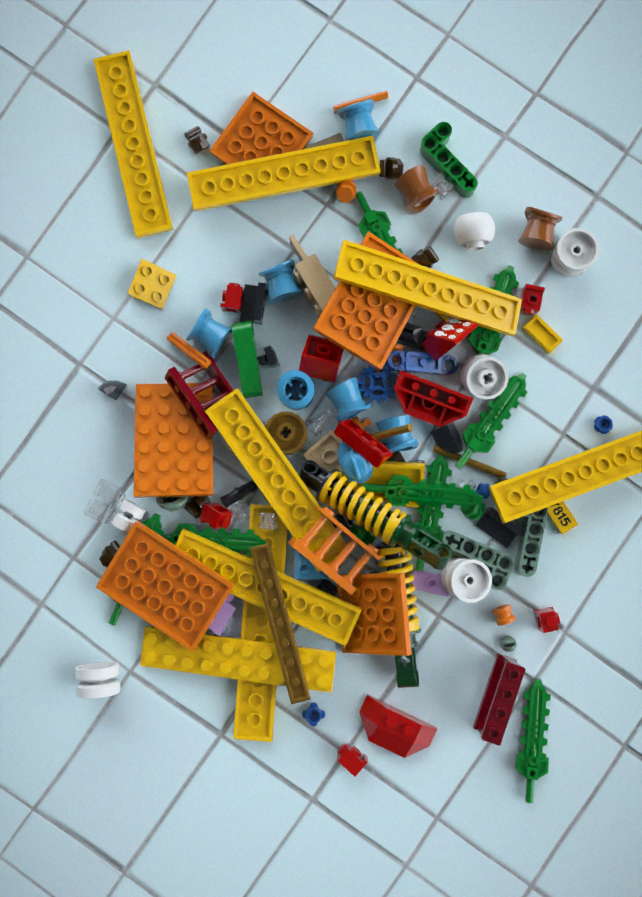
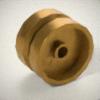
(289, 422)

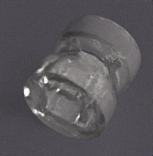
(442, 185)

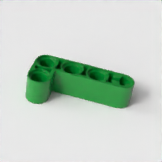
(451, 163)
(247, 359)

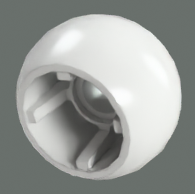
(474, 230)

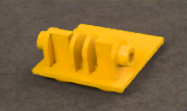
(151, 284)

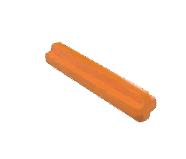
(188, 350)

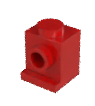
(531, 291)
(233, 298)
(216, 515)
(547, 619)
(351, 758)

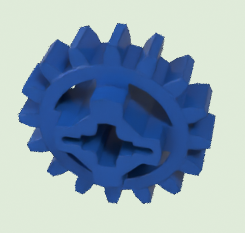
(370, 375)

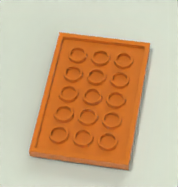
(364, 320)
(169, 447)
(165, 586)

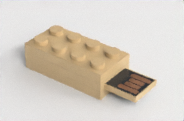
(312, 277)

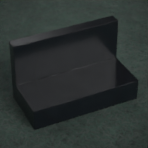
(253, 303)
(494, 527)

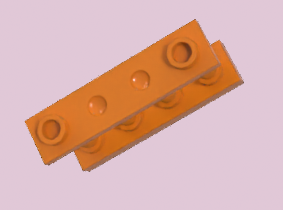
(317, 556)

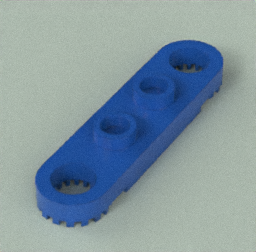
(421, 363)

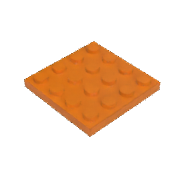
(259, 132)
(384, 615)

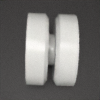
(574, 252)
(495, 376)
(467, 579)
(97, 680)

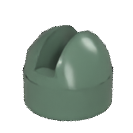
(506, 640)

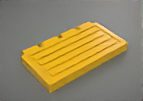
(383, 473)

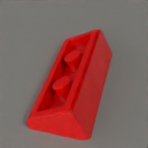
(362, 442)

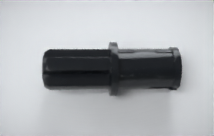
(238, 493)

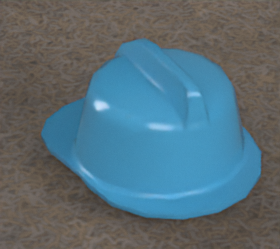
(353, 464)

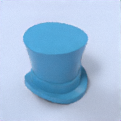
(359, 120)
(281, 282)
(209, 333)
(295, 390)
(347, 399)
(399, 442)

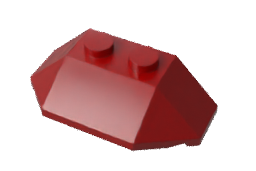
(430, 401)
(394, 728)

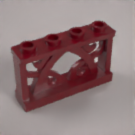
(498, 699)

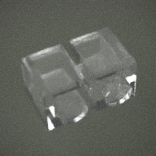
(100, 510)

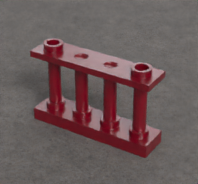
(187, 394)

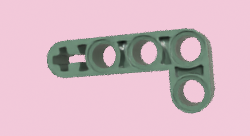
(535, 539)
(475, 553)

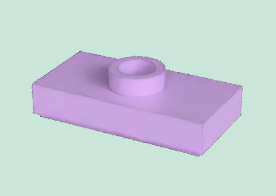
(429, 582)

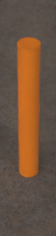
(375, 97)

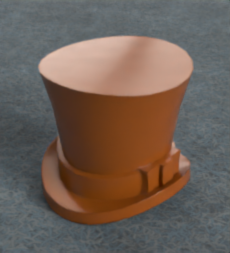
(416, 189)
(539, 229)

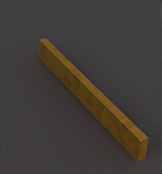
(280, 623)

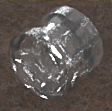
(268, 520)

